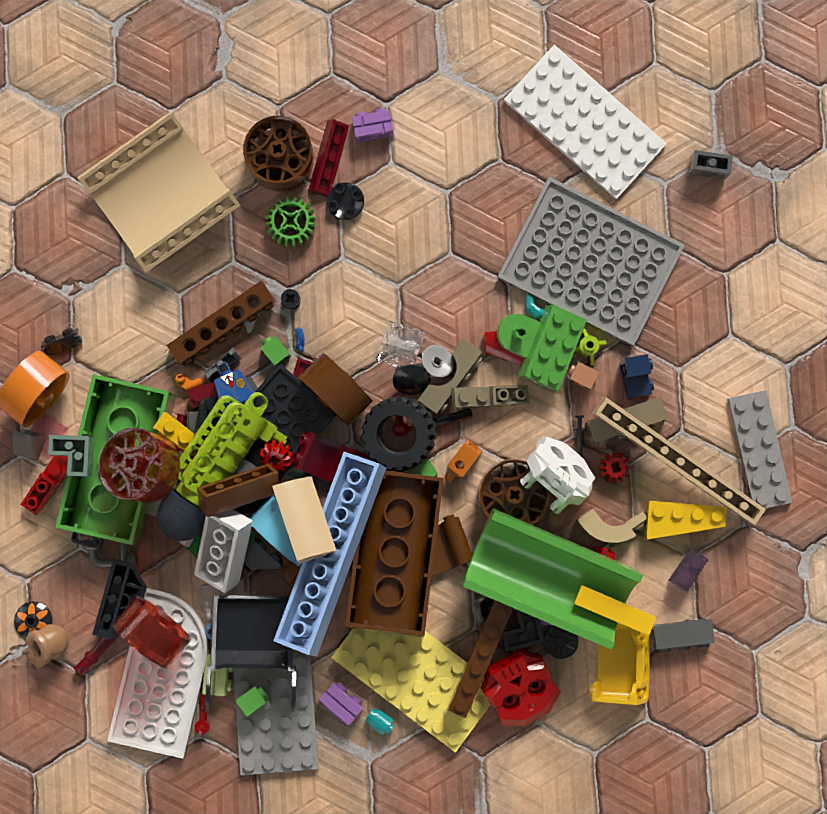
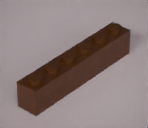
(479, 658)

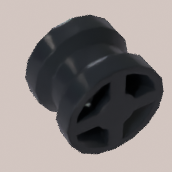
(293, 302)

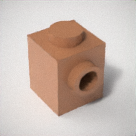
(582, 375)

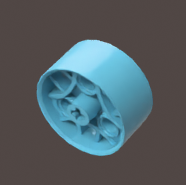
(270, 524)

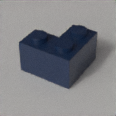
(636, 376)

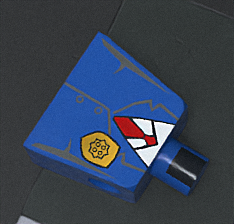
(232, 384)

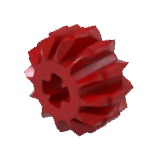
(282, 452)
(621, 466)

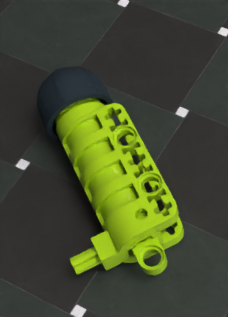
(216, 459)

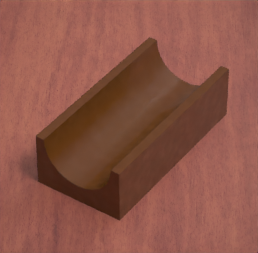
(396, 556)

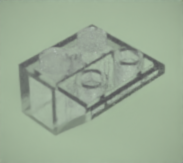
(400, 345)

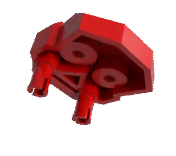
(514, 678)

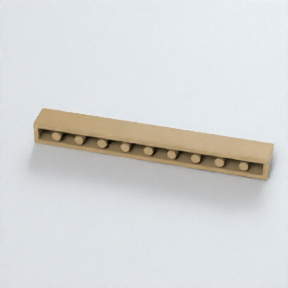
(678, 461)

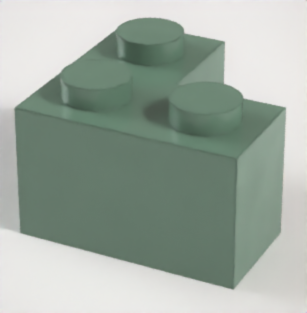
(77, 449)

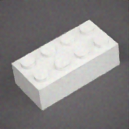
(223, 549)

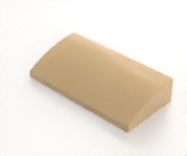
(304, 519)

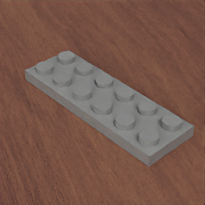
(759, 449)

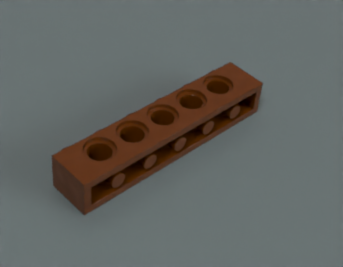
(179, 346)

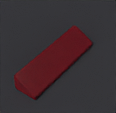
(328, 157)

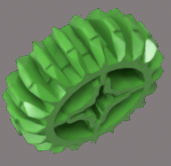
(280, 209)

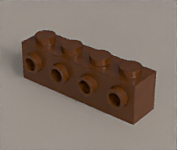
(237, 490)

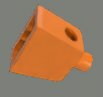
(467, 454)

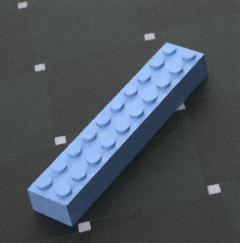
(323, 578)

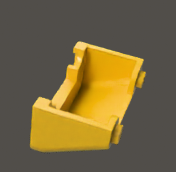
(624, 669)

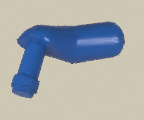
(300, 339)

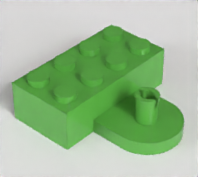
(543, 344)

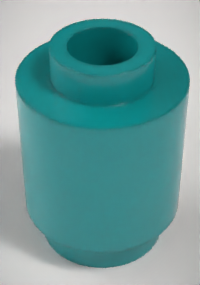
(380, 722)

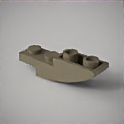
(490, 396)

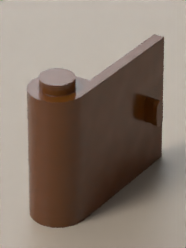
(451, 546)

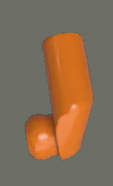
(185, 383)

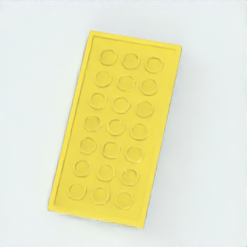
(414, 677)

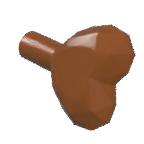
(290, 570)

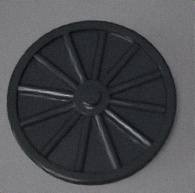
(560, 642)

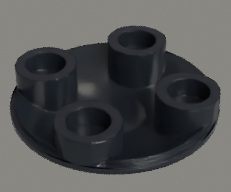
(345, 201)
(411, 379)

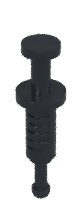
(579, 433)

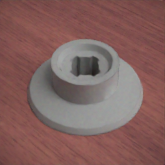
(439, 355)

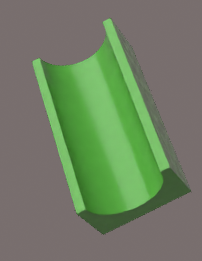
(86, 502)
(544, 575)

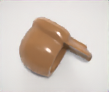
(52, 641)

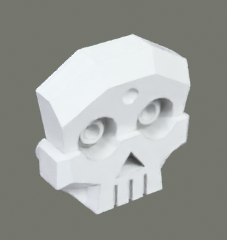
(560, 472)

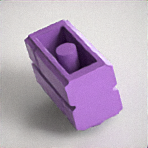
(372, 125)
(341, 703)

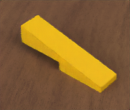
(615, 610)

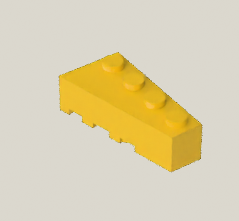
(679, 518)

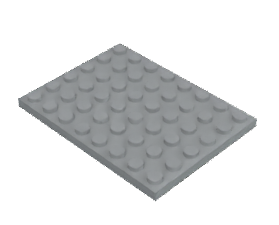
(591, 261)

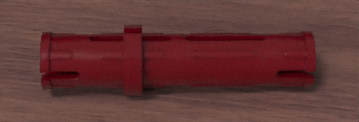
(91, 657)

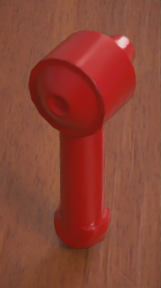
(400, 427)
(202, 725)

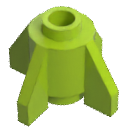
(589, 352)

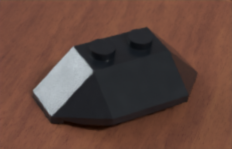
(121, 587)

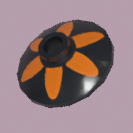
(33, 609)

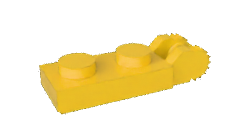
(175, 432)

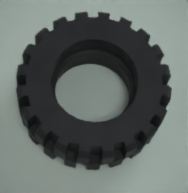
(373, 437)

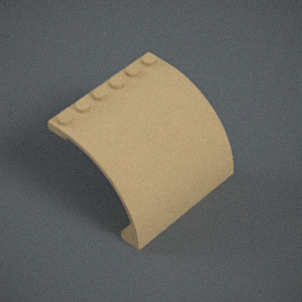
(158, 191)

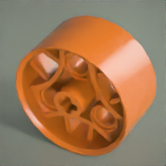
(32, 388)

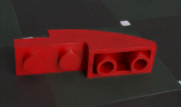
(46, 484)

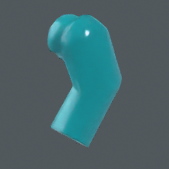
(531, 309)

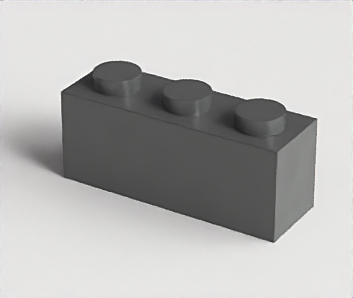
(682, 635)

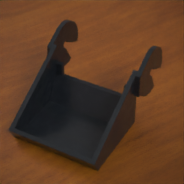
(245, 636)

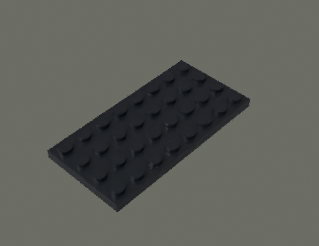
(292, 410)

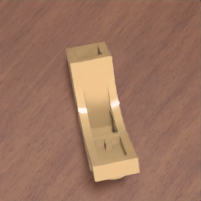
(599, 530)

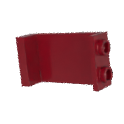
(320, 455)

